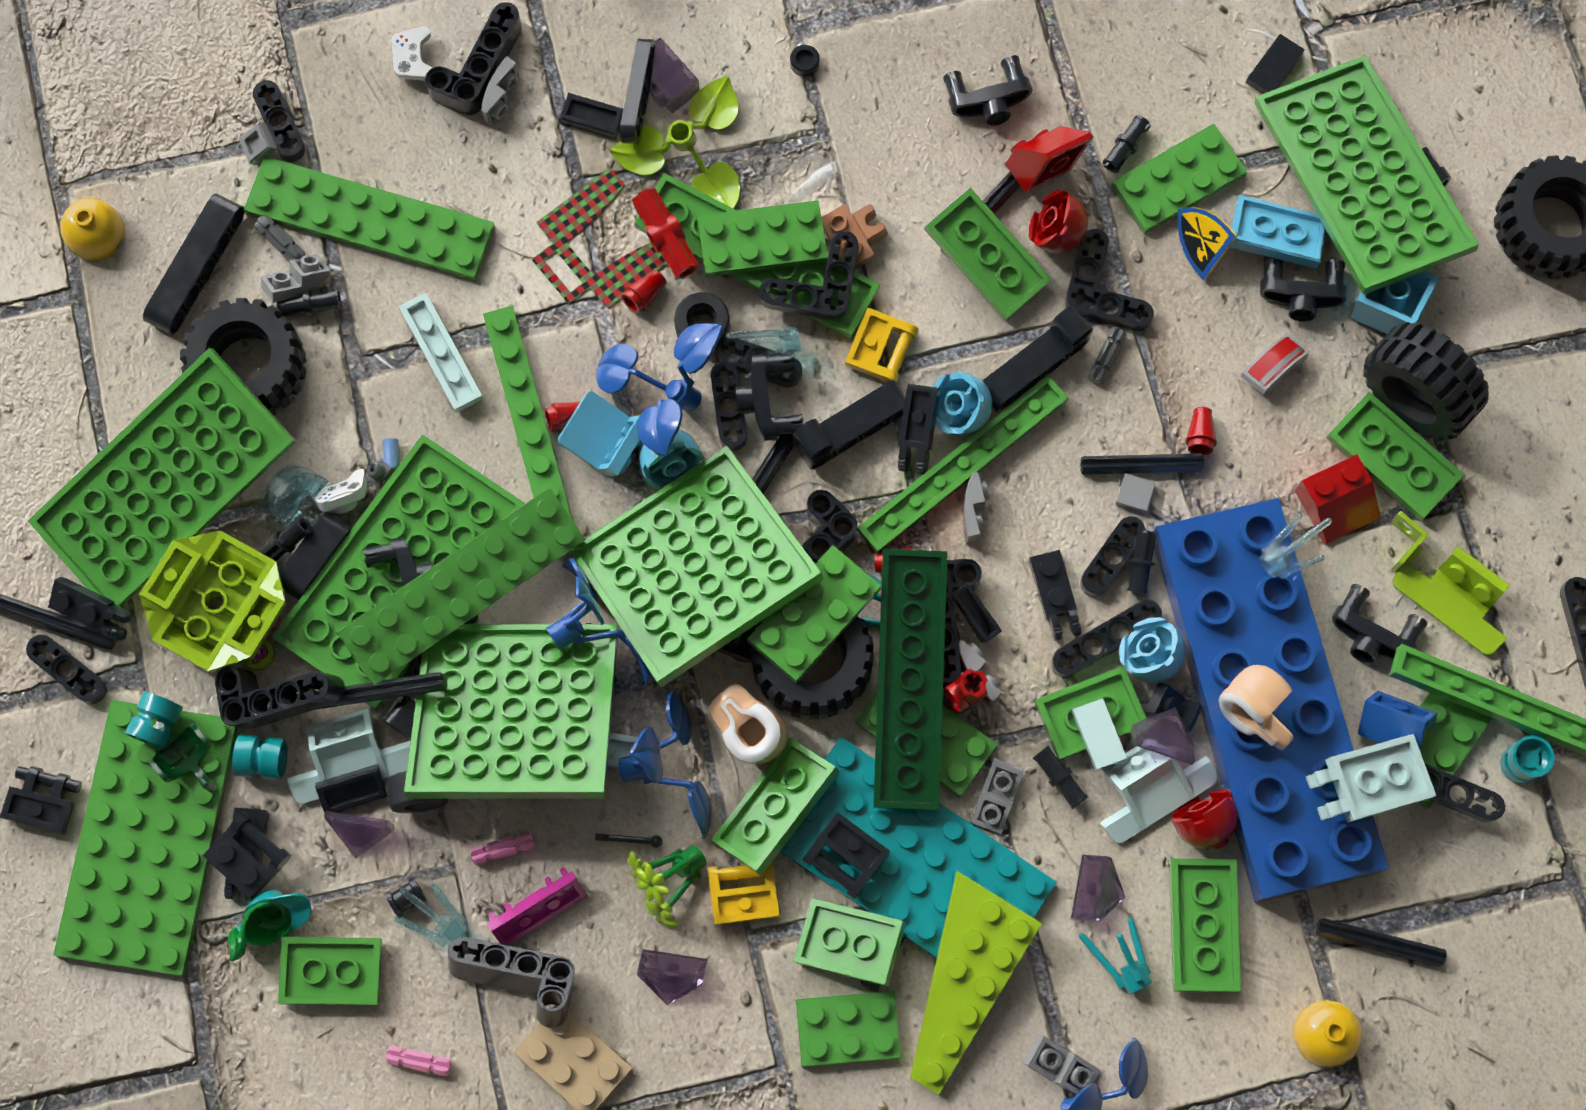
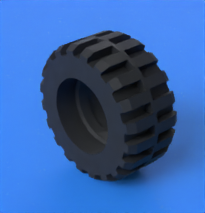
(1521, 231)
(242, 321)
(1426, 380)
(826, 696)

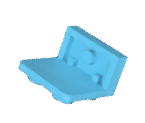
(601, 435)

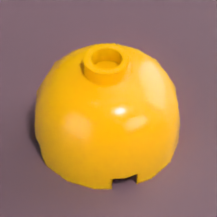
(92, 229)
(1327, 1033)

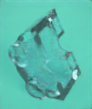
(287, 490)

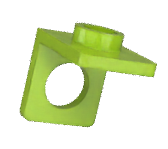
(1416, 536)

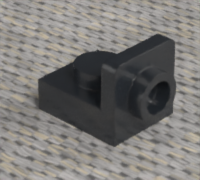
(1166, 698)

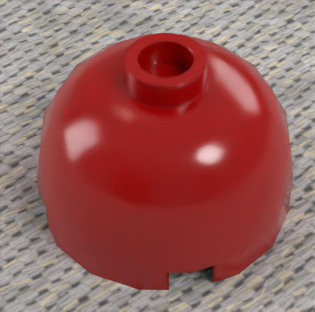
(1060, 223)
(1207, 821)

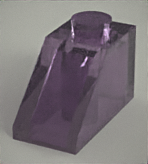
(671, 79)

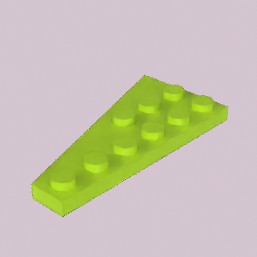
(974, 961)

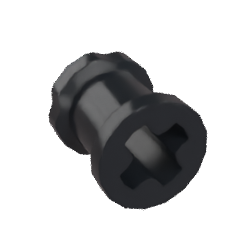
(399, 902)

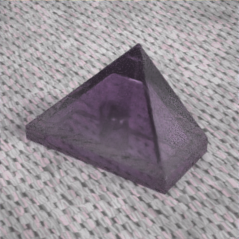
(1164, 735)
(358, 832)
(1097, 889)
(671, 974)

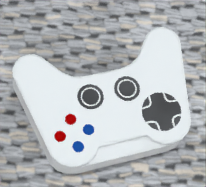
(407, 53)
(343, 495)

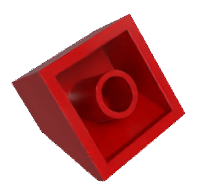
(1047, 155)
(1343, 495)

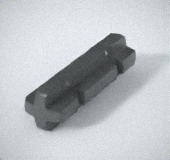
(278, 238)
(1107, 355)

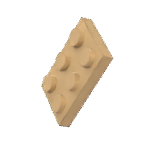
(574, 1062)

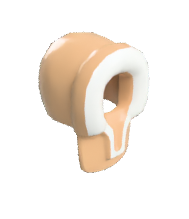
(1252, 700)
(760, 738)

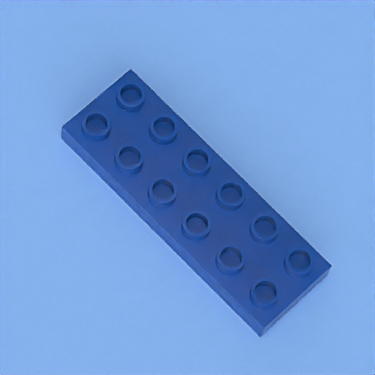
(1243, 618)

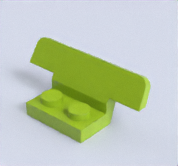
(1457, 597)

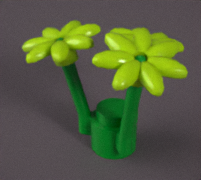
(685, 864)

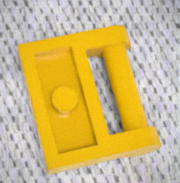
(871, 343)
(742, 903)

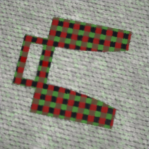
(569, 220)

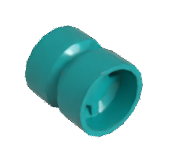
(156, 708)
(259, 757)
(1527, 760)

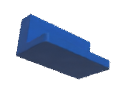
(1391, 718)

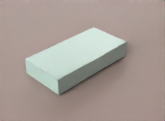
(1099, 734)

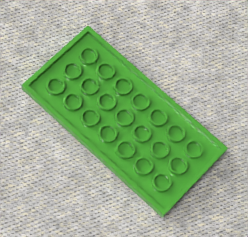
(1365, 175)
(162, 479)
(429, 502)
(142, 850)

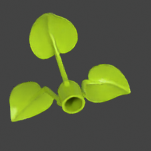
(711, 106)

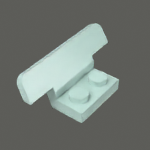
(344, 747)
(1152, 789)

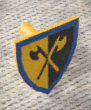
(1203, 238)

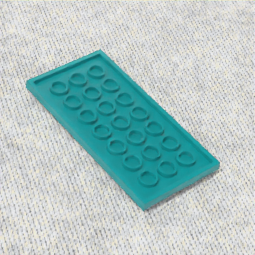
(923, 855)

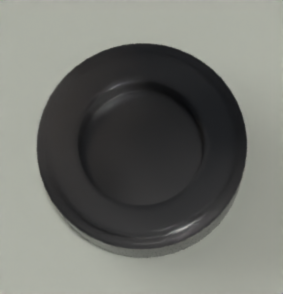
(804, 60)

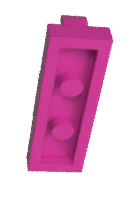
(536, 908)

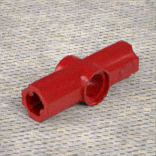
(665, 233)
(966, 691)

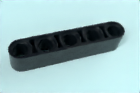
(193, 264)

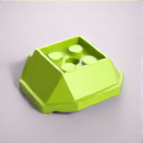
(192, 575)

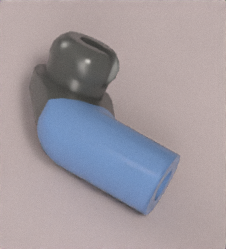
(388, 464)

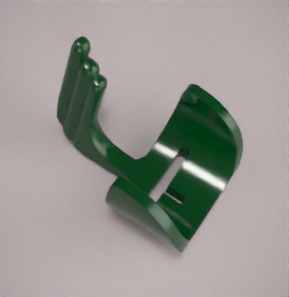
(170, 756)

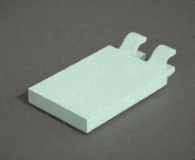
(1374, 779)

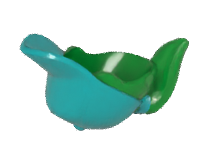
(267, 920)

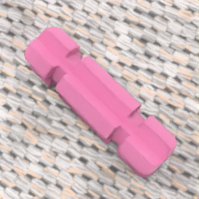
(502, 848)
(418, 1061)

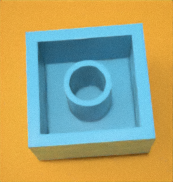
(1396, 303)

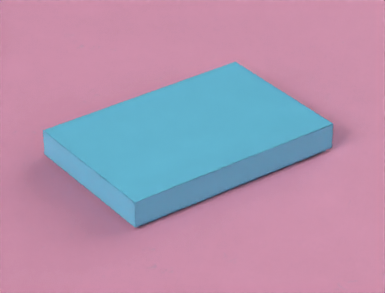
(1278, 231)

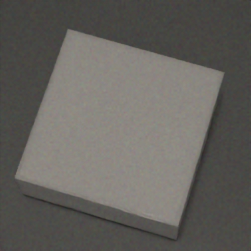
(257, 143)
(1135, 493)

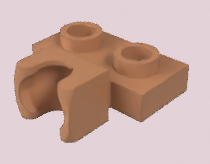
(842, 220)

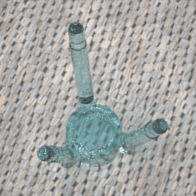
(785, 340)
(1277, 559)
(447, 927)

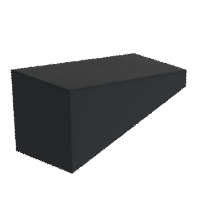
(976, 613)

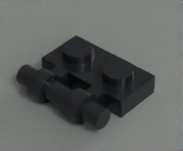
(37, 809)

